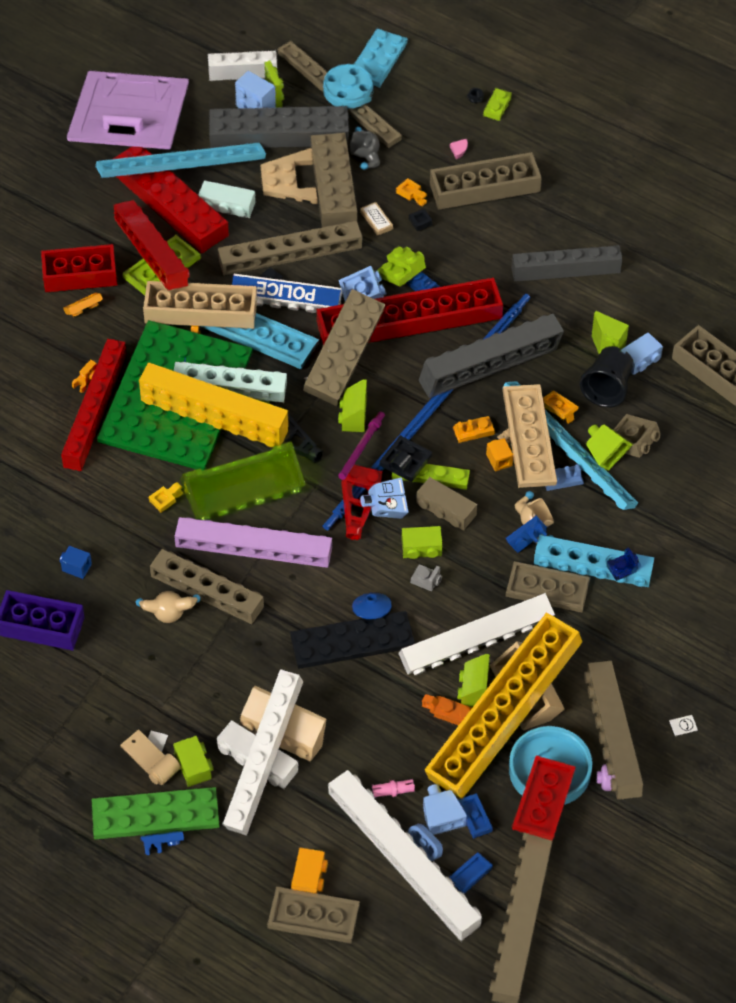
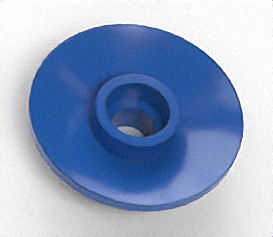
(371, 605)

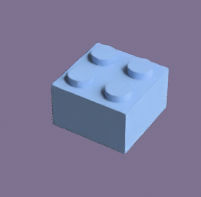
(254, 92)

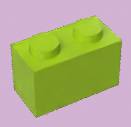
(421, 542)
(193, 761)

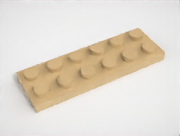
(529, 436)

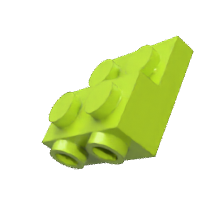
(402, 266)

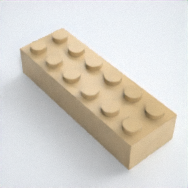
(201, 305)

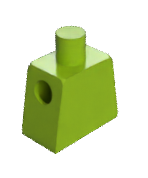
(606, 445)

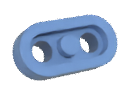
(426, 840)

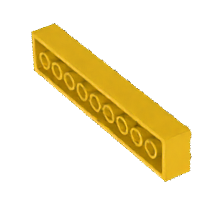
(503, 705)

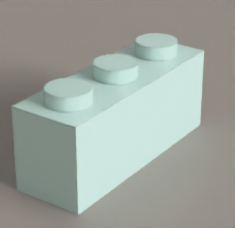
(228, 198)

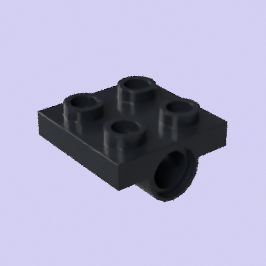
(405, 458)

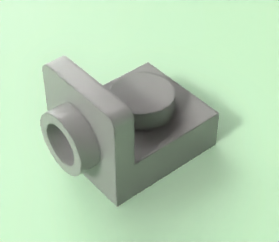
(426, 577)

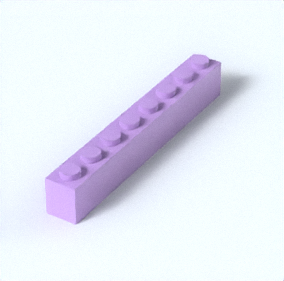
(253, 542)

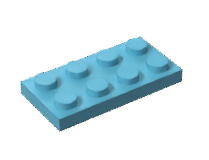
(381, 55)

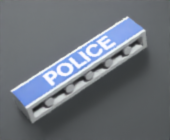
(291, 294)

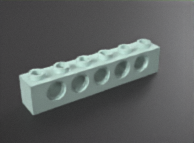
(256, 389)

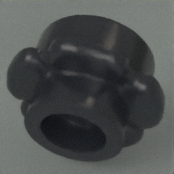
(475, 95)

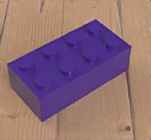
(40, 620)

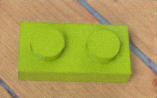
(497, 104)

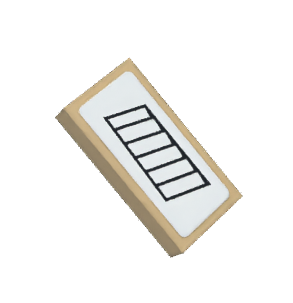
(376, 218)

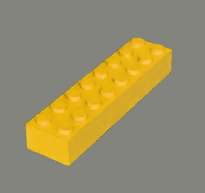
(213, 405)

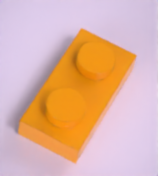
(90, 301)

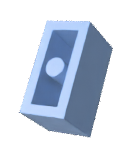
(644, 352)

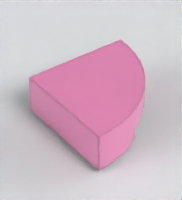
(459, 148)

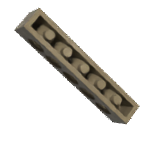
(212, 594)

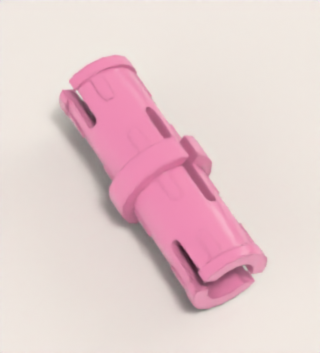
(393, 788)

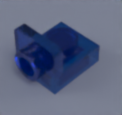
(623, 565)

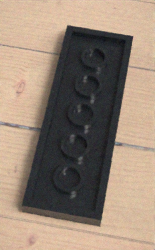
(351, 639)

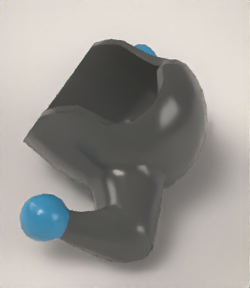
(365, 145)

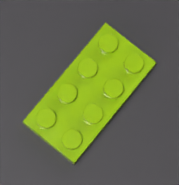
(141, 271)

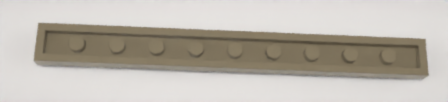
(361, 114)

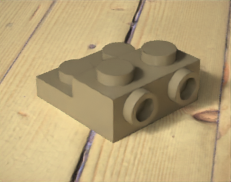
(639, 432)

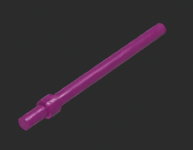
(374, 425)

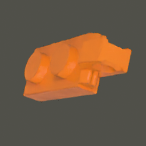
(446, 709)

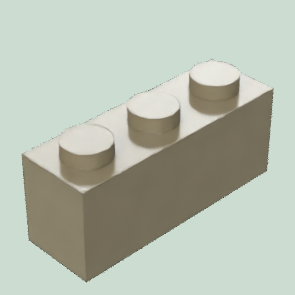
(446, 503)

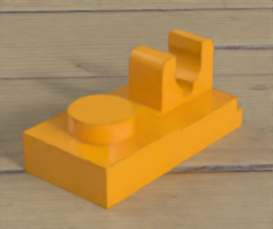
(560, 406)
(473, 429)

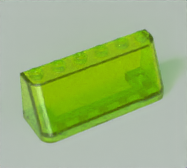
(243, 482)

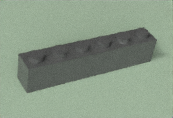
(566, 263)

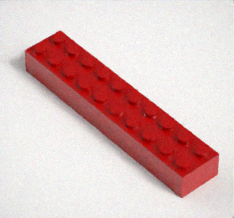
(427, 310)

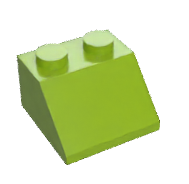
(608, 332)
(354, 407)
(474, 680)

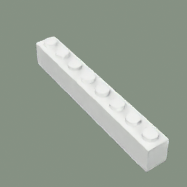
(474, 635)
(263, 752)

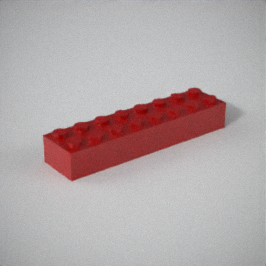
(176, 204)

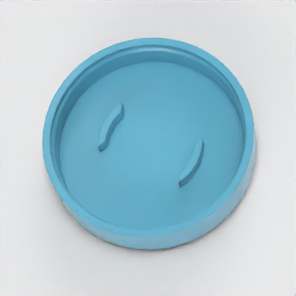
(553, 744)

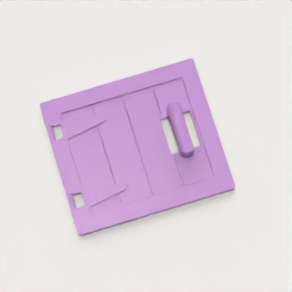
(132, 102)

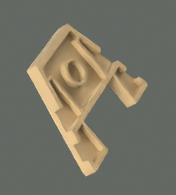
(280, 177)

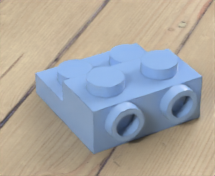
(364, 281)

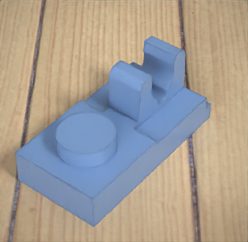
(567, 477)

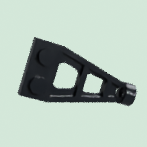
(303, 450)

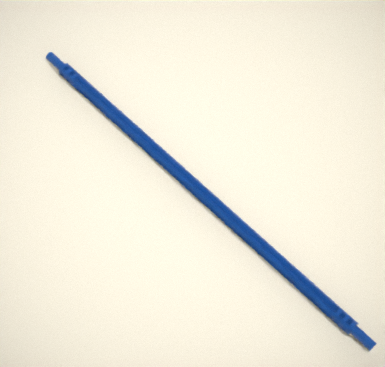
(427, 410)

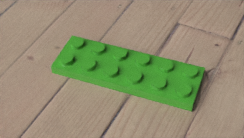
(155, 813)

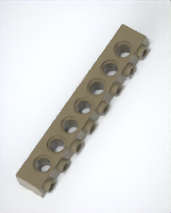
(289, 248)

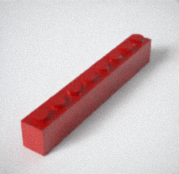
(151, 245)
(94, 405)

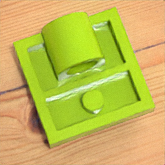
(271, 76)

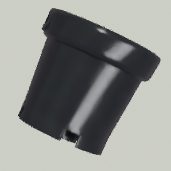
(607, 378)

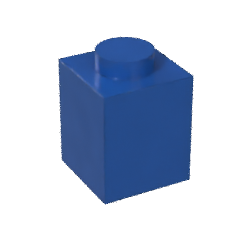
(75, 562)

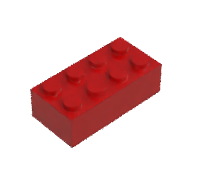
(79, 268)

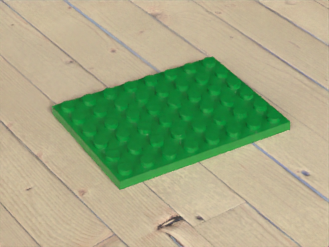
(151, 429)

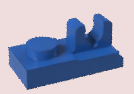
(421, 282)
(527, 534)
(171, 838)

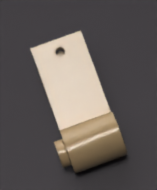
(150, 758)

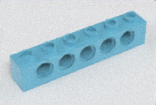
(584, 555)

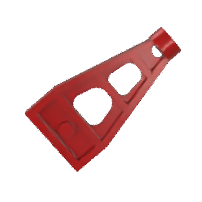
(363, 478)

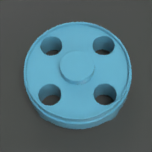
(348, 86)

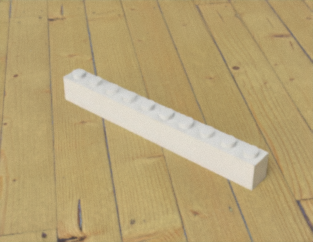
(405, 855)

